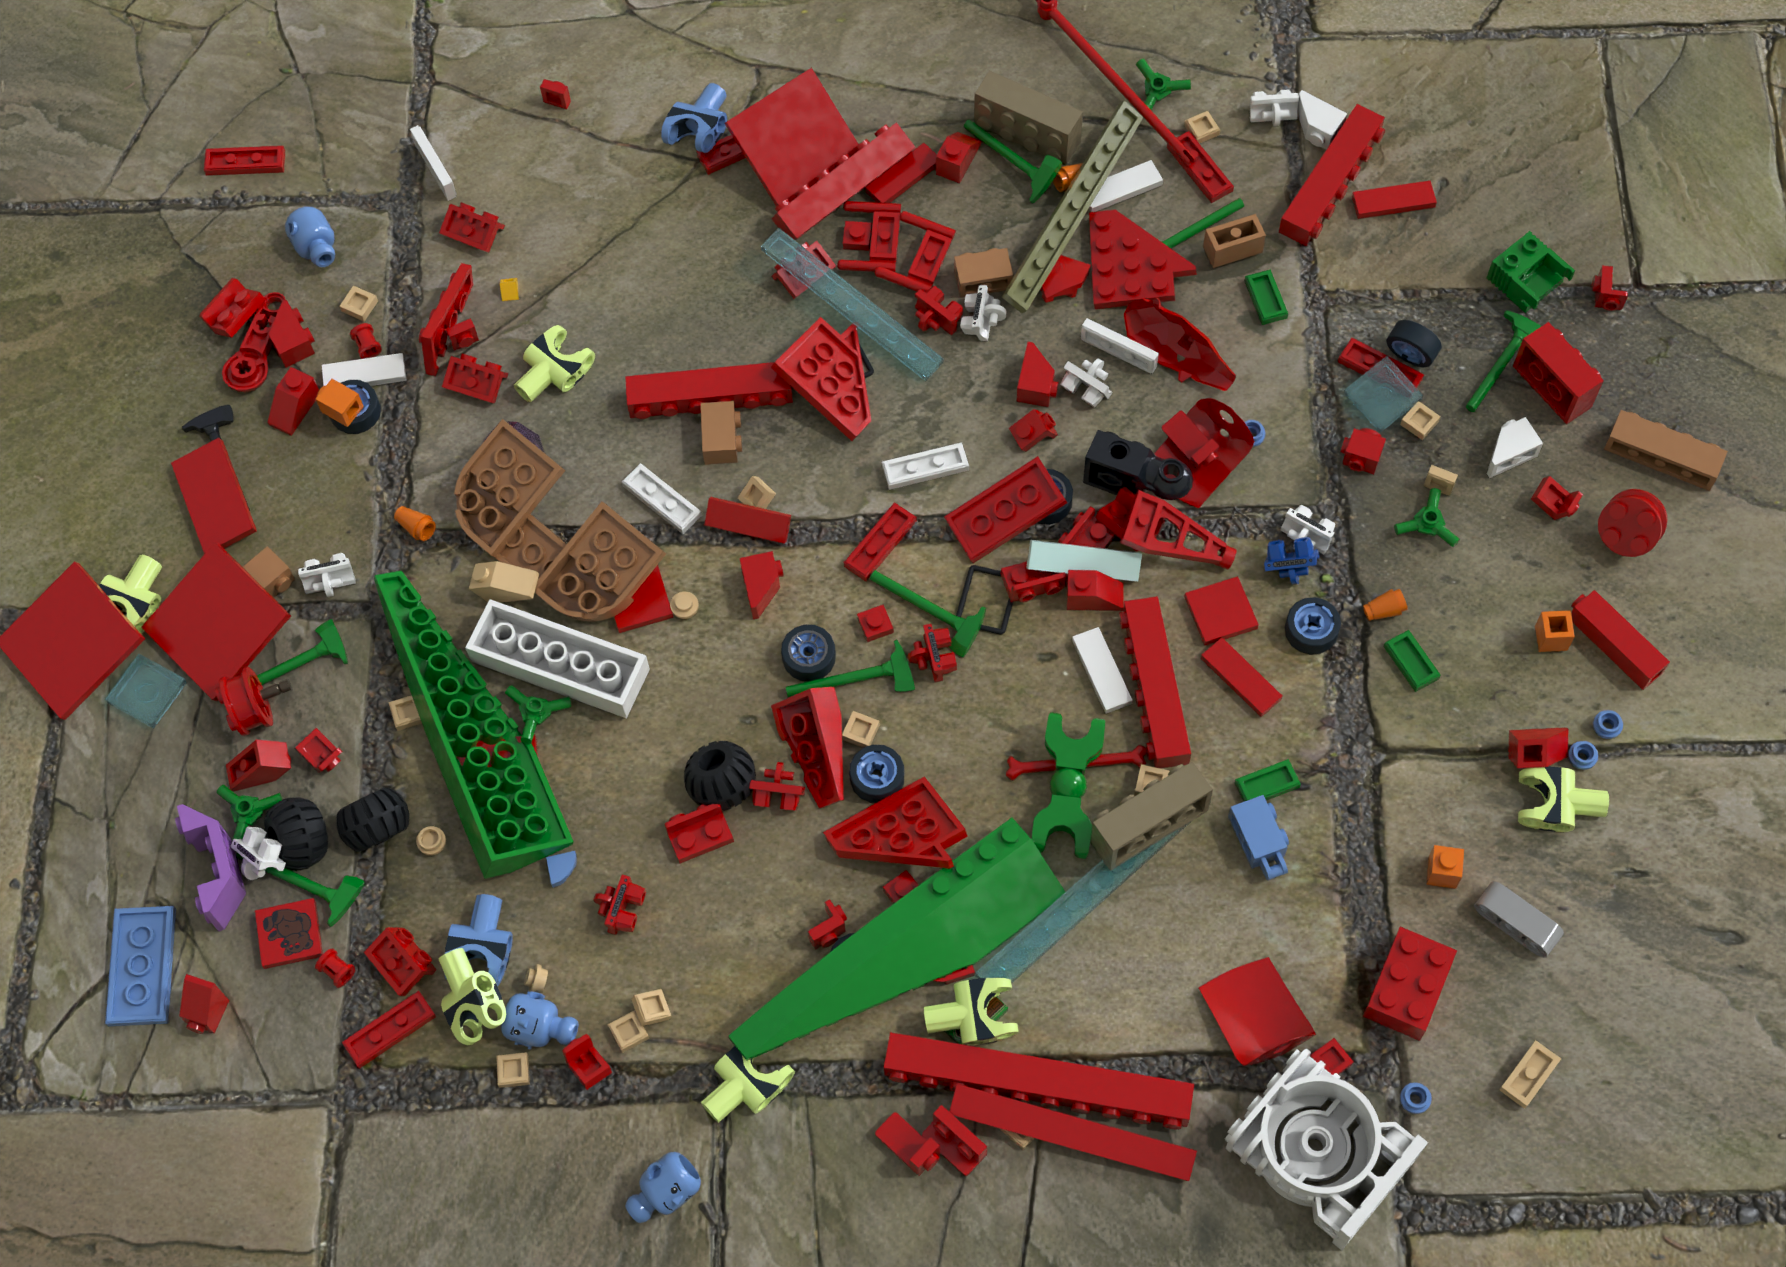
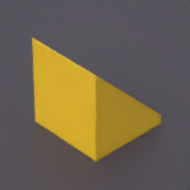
(509, 289)

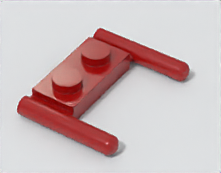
(883, 239)
(928, 258)

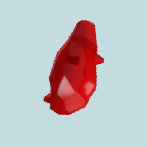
(1173, 335)

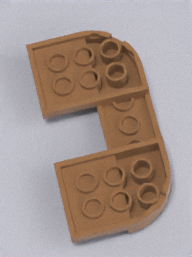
(581, 579)

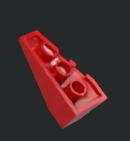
(814, 733)

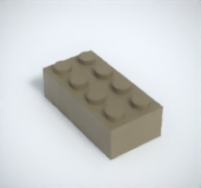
(1027, 117)
(1150, 815)

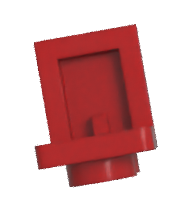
(1190, 440)
(908, 1144)

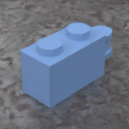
(1260, 835)

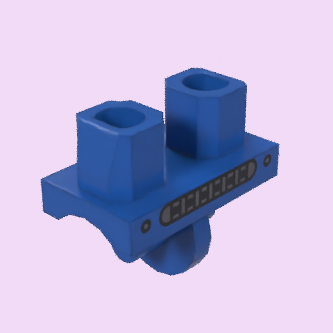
(1289, 562)

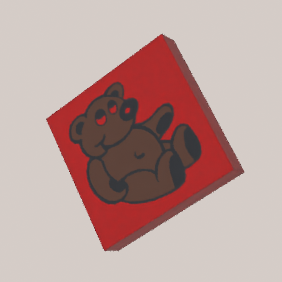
(288, 933)

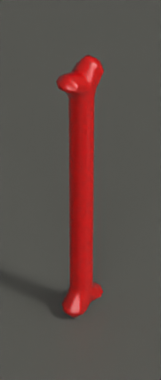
(1018, 768)

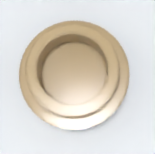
(684, 605)
(431, 840)
(536, 979)

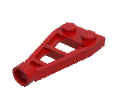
(1142, 523)

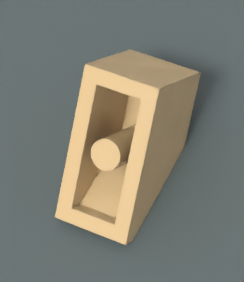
(503, 582)

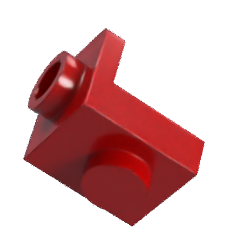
(1604, 295)
(1033, 429)
(1555, 499)
(319, 751)
(829, 930)
(586, 1061)

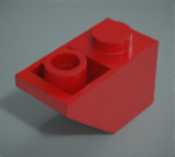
(289, 337)
(1537, 747)

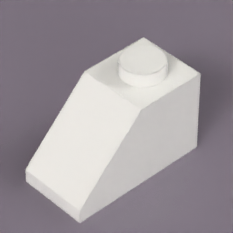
(1319, 120)
(1514, 446)

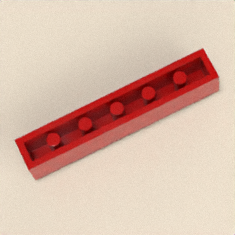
(1331, 175)
(843, 182)
(686, 390)
(1155, 682)

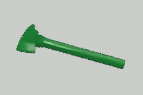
(1040, 177)
(1204, 223)
(1522, 327)
(966, 628)
(330, 645)
(896, 667)
(338, 899)

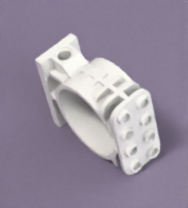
(1310, 1086)

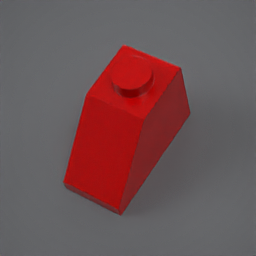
(956, 156)
(1036, 379)
(292, 400)
(761, 580)
(1093, 591)
(258, 764)
(202, 1005)

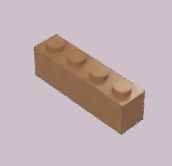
(1666, 450)

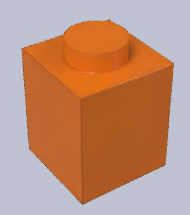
(339, 402)
(1554, 631)
(1445, 866)

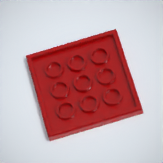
(792, 136)
(216, 620)
(70, 640)

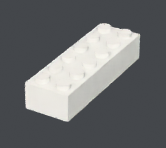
(557, 658)

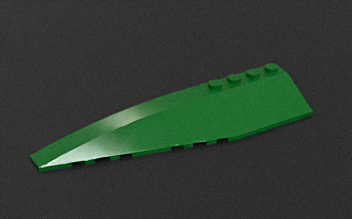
(502, 807)
(921, 937)

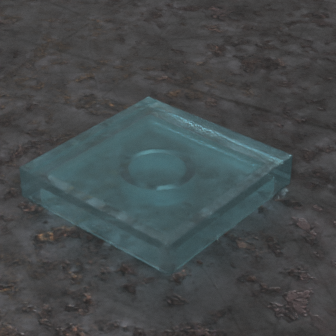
(1383, 394)
(146, 690)

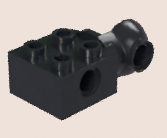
(1122, 463)

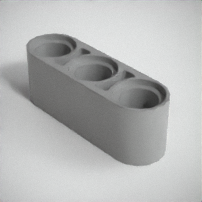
(1519, 919)

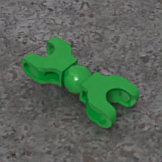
(1068, 784)

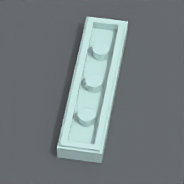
(1065, 557)

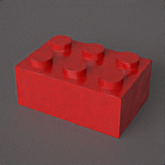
(1558, 372)
(1410, 983)

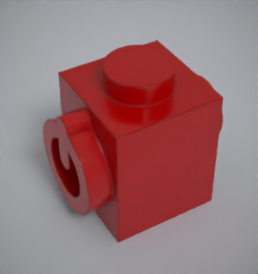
(1363, 450)

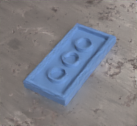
(140, 966)

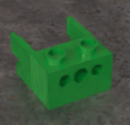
(1528, 272)

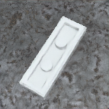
(433, 162)
(1127, 185)
(1119, 346)
(370, 370)
(925, 466)
(661, 498)
(1102, 670)

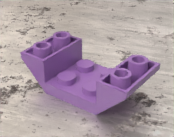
(221, 896)

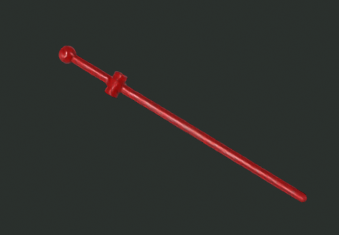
(1048, 10)

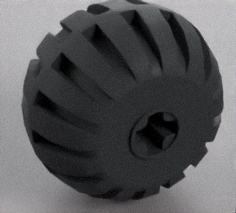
(719, 775)
(372, 819)
(300, 830)

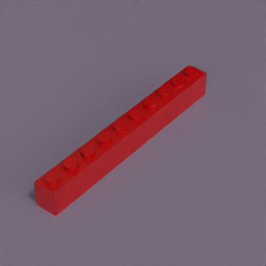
(1040, 1080)

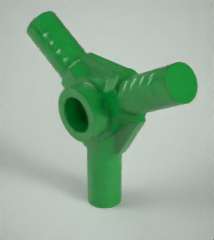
(1159, 86)
(1429, 521)
(535, 710)
(246, 809)

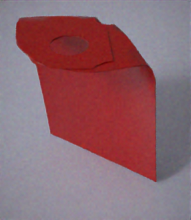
(1232, 449)
(1256, 1012)

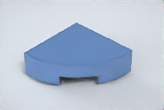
(561, 867)

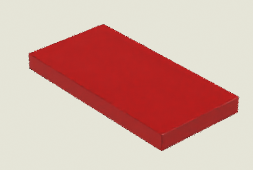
(213, 496)
(1005, 509)

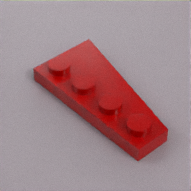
(451, 301)

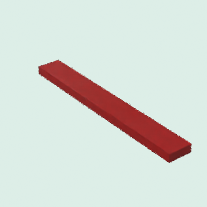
(1073, 1132)

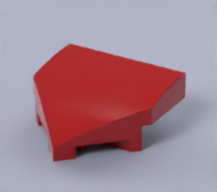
(1065, 278)

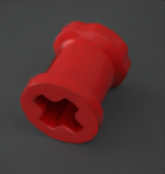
(365, 340)
(335, 967)

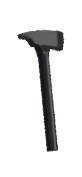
(210, 422)

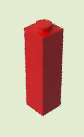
(1618, 639)

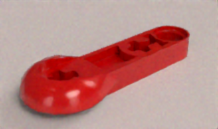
(253, 350)

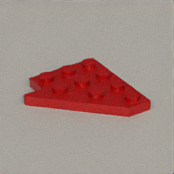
(1131, 262)
(829, 375)
(901, 829)

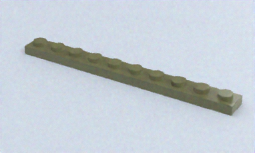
(1072, 207)

